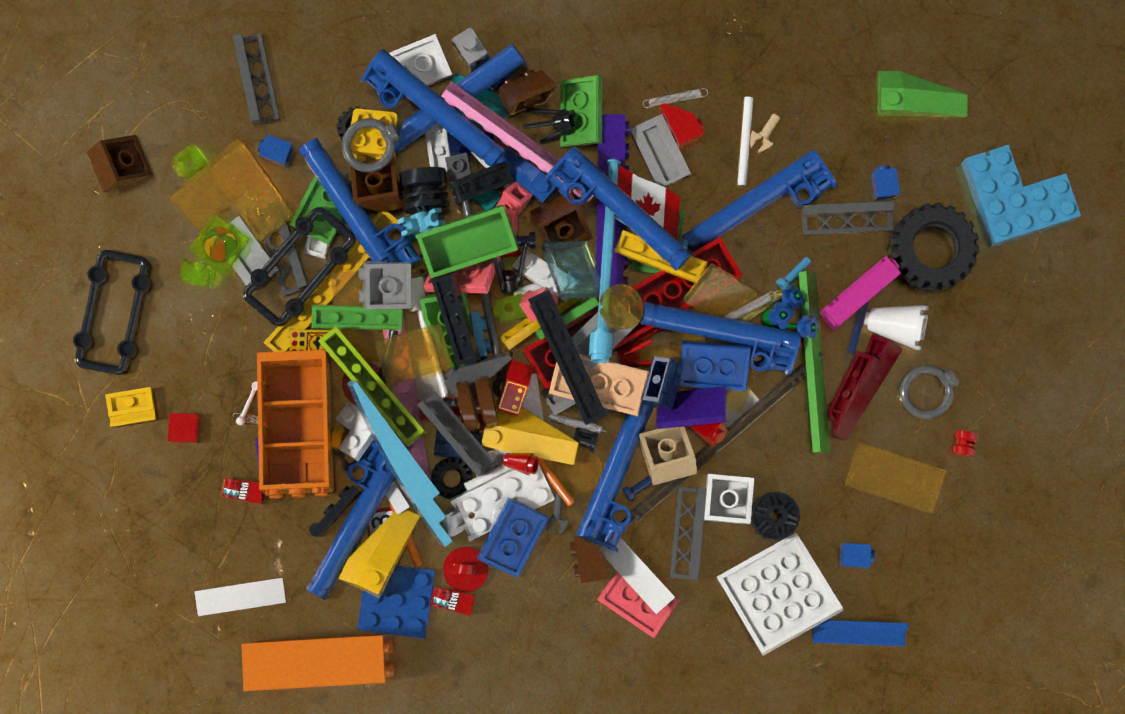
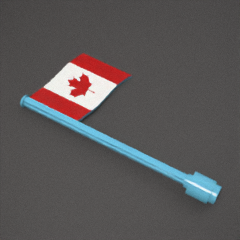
(661, 206)

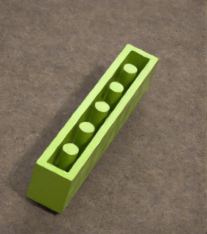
(375, 389)

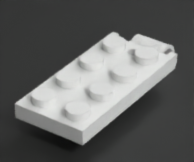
(489, 498)

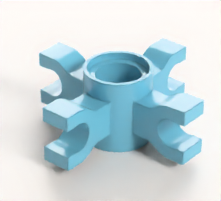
(420, 222)

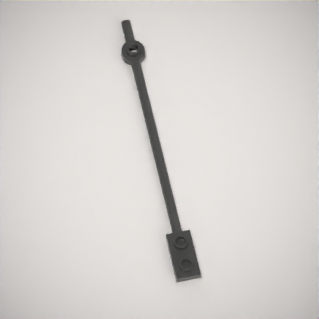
(458, 167)

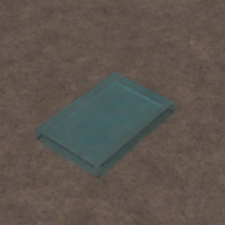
(572, 269)

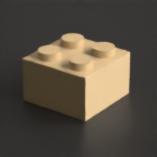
(667, 454)

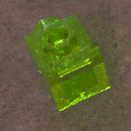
(190, 153)
(196, 274)
(506, 317)

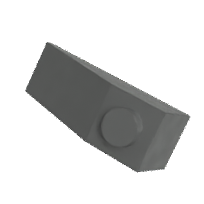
(473, 370)

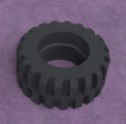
(954, 226)

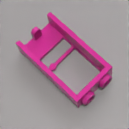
(860, 292)

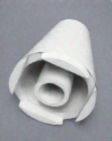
(899, 323)

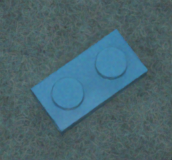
(479, 325)

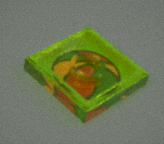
(219, 244)

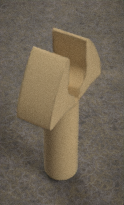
(764, 134)

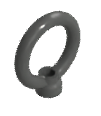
(389, 134)
(947, 379)

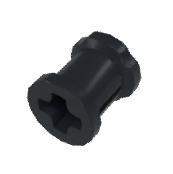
(586, 439)

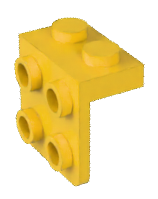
(368, 142)

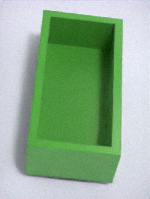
(467, 241)

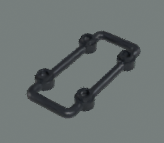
(97, 276)
(295, 306)

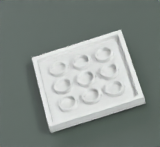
(779, 593)

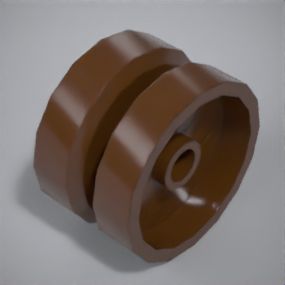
(476, 403)

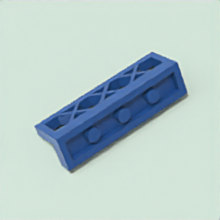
(860, 633)

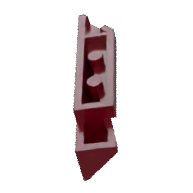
(862, 383)

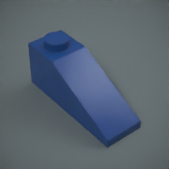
(529, 177)

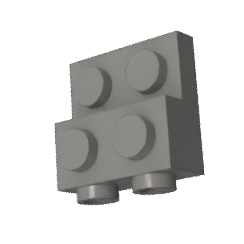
(385, 285)

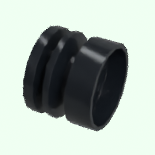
(424, 187)
(765, 526)

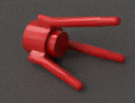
(630, 353)

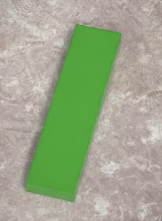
(356, 317)

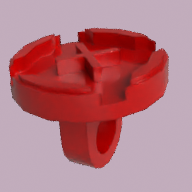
(464, 570)

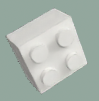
(728, 499)

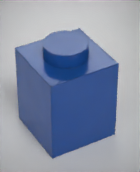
(275, 150)
(885, 183)
(856, 555)

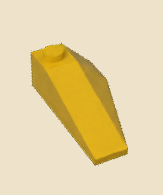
(530, 435)
(377, 557)

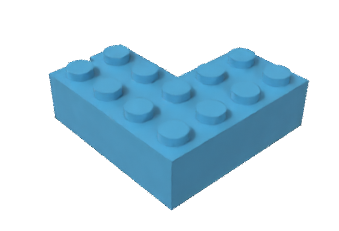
(1010, 209)

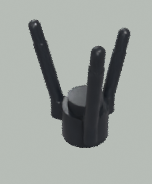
(562, 121)
(507, 278)

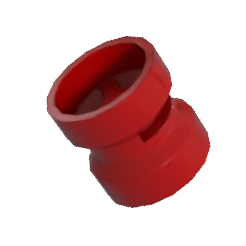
(965, 443)

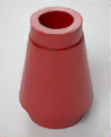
(522, 462)

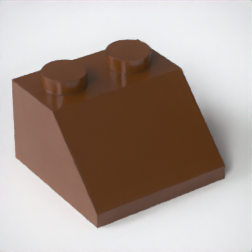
(526, 91)
(119, 162)
(377, 189)
(560, 221)

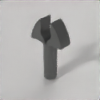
(557, 512)

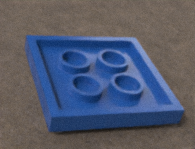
(402, 606)

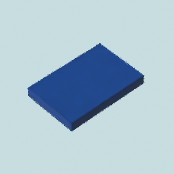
(715, 365)
(513, 537)

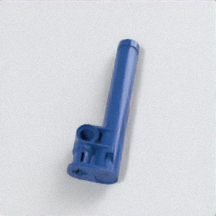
(486, 76)
(396, 82)
(582, 174)
(801, 175)
(375, 242)
(775, 344)
(375, 486)
(599, 519)

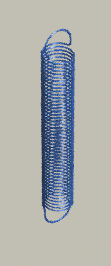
(859, 331)

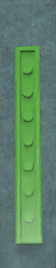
(814, 367)

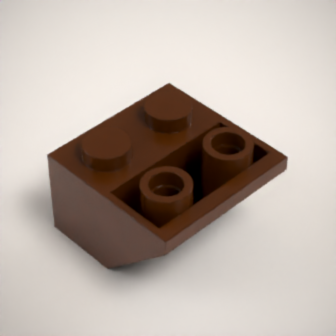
(590, 562)

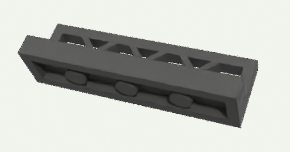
(247, 78)
(847, 209)
(295, 263)
(456, 433)
(696, 540)

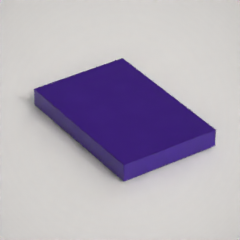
(695, 408)

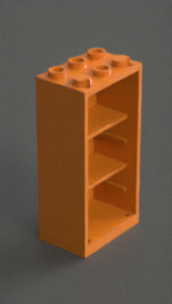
(295, 423)
(317, 662)

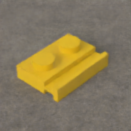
(131, 407)

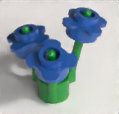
(780, 315)

